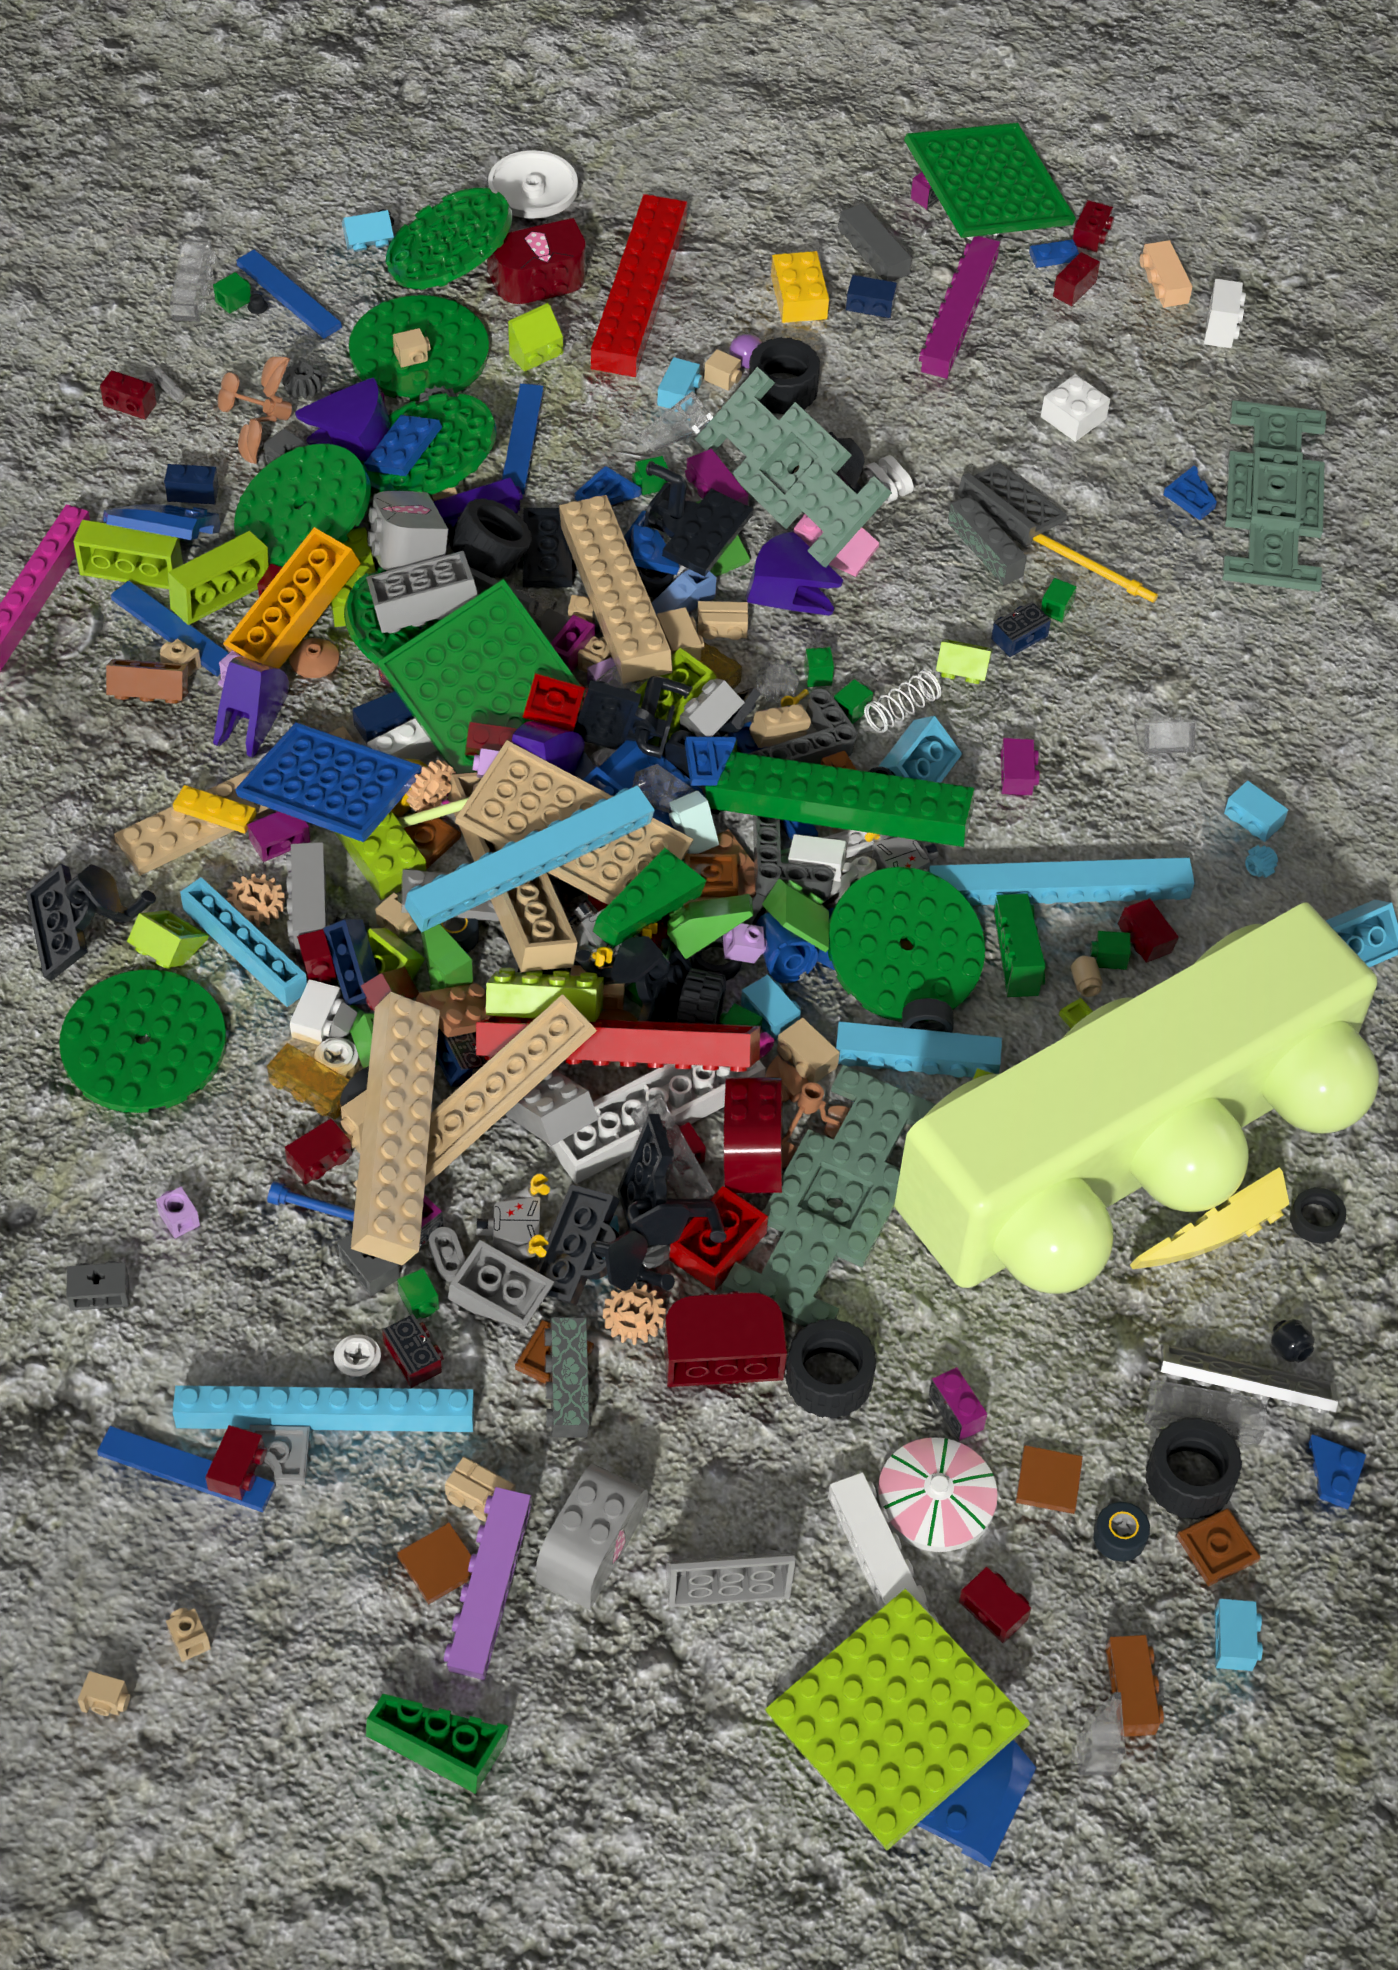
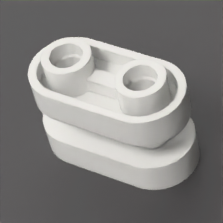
(891, 473)

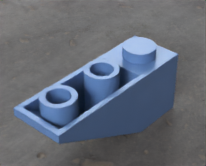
(686, 592)

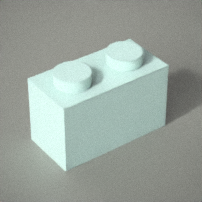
(694, 819)

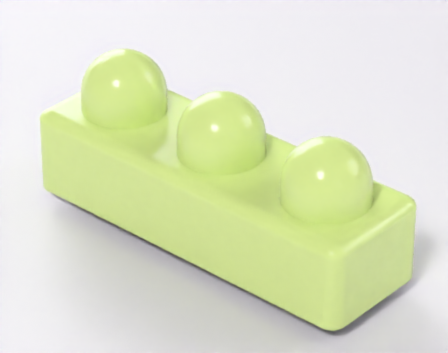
(1142, 1098)

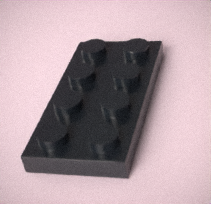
(548, 556)

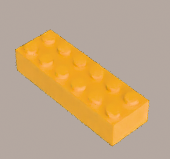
(293, 600)

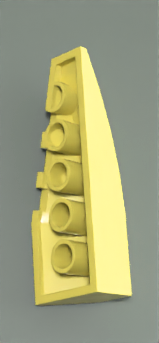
(1237, 1216)

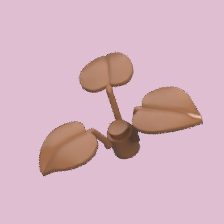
(275, 407)
(809, 1101)

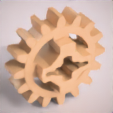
(430, 786)
(257, 899)
(632, 1316)

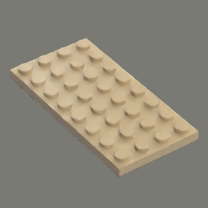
(529, 794)

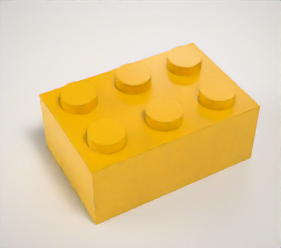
(799, 287)

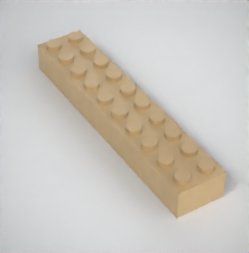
(615, 589)
(527, 913)
(396, 1130)

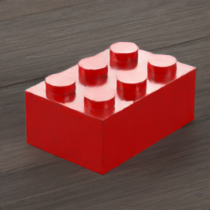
(713, 1261)

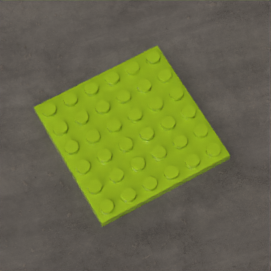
(896, 1718)

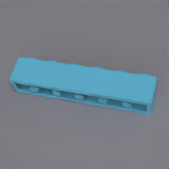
(244, 941)
(917, 1050)

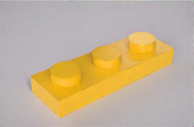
(214, 809)

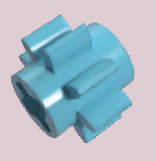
(1261, 861)

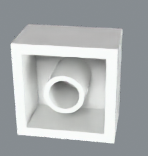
(1224, 313)
(1075, 407)

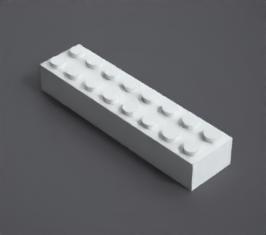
(686, 1092)

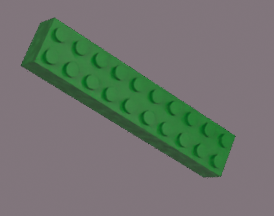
(844, 799)

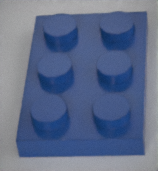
(403, 445)

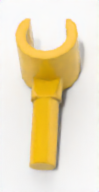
(789, 700)

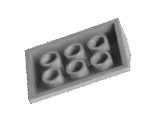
(421, 591)
(729, 1578)

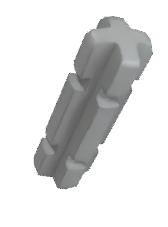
(168, 384)

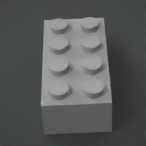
(306, 892)
(554, 1109)

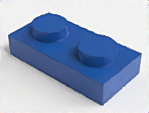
(1053, 253)

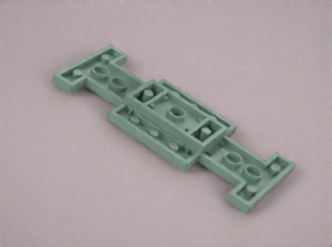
(780, 446)
(1275, 515)
(851, 1171)

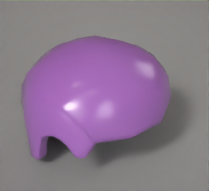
(742, 348)

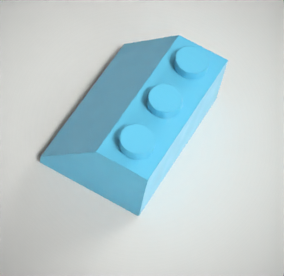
(923, 752)
(1369, 931)

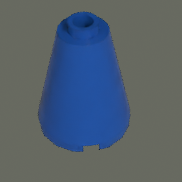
(785, 952)

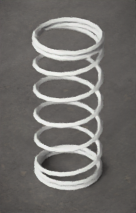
(925, 692)

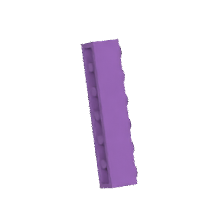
(489, 1583)

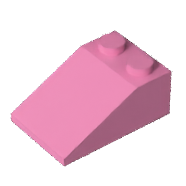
(852, 556)

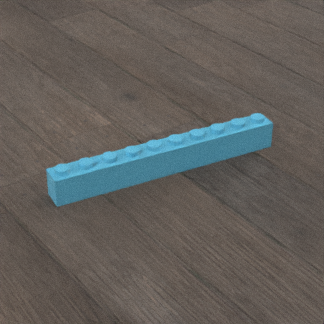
(528, 858)
(1072, 880)
(325, 1408)

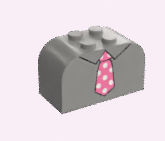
(405, 529)
(590, 1535)

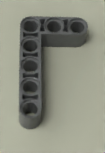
(833, 733)
(769, 866)

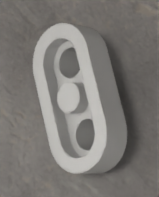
(446, 1256)

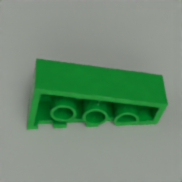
(651, 895)
(1019, 945)
(438, 1740)

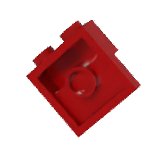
(553, 702)

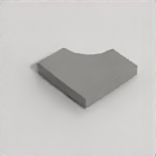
(286, 1452)

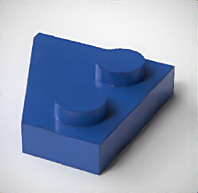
(611, 484)
(1191, 494)
(647, 550)
(707, 758)
(1336, 1470)

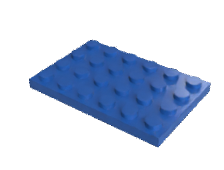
(329, 781)

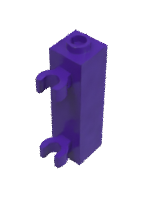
(500, 491)

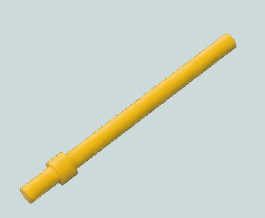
(1133, 586)

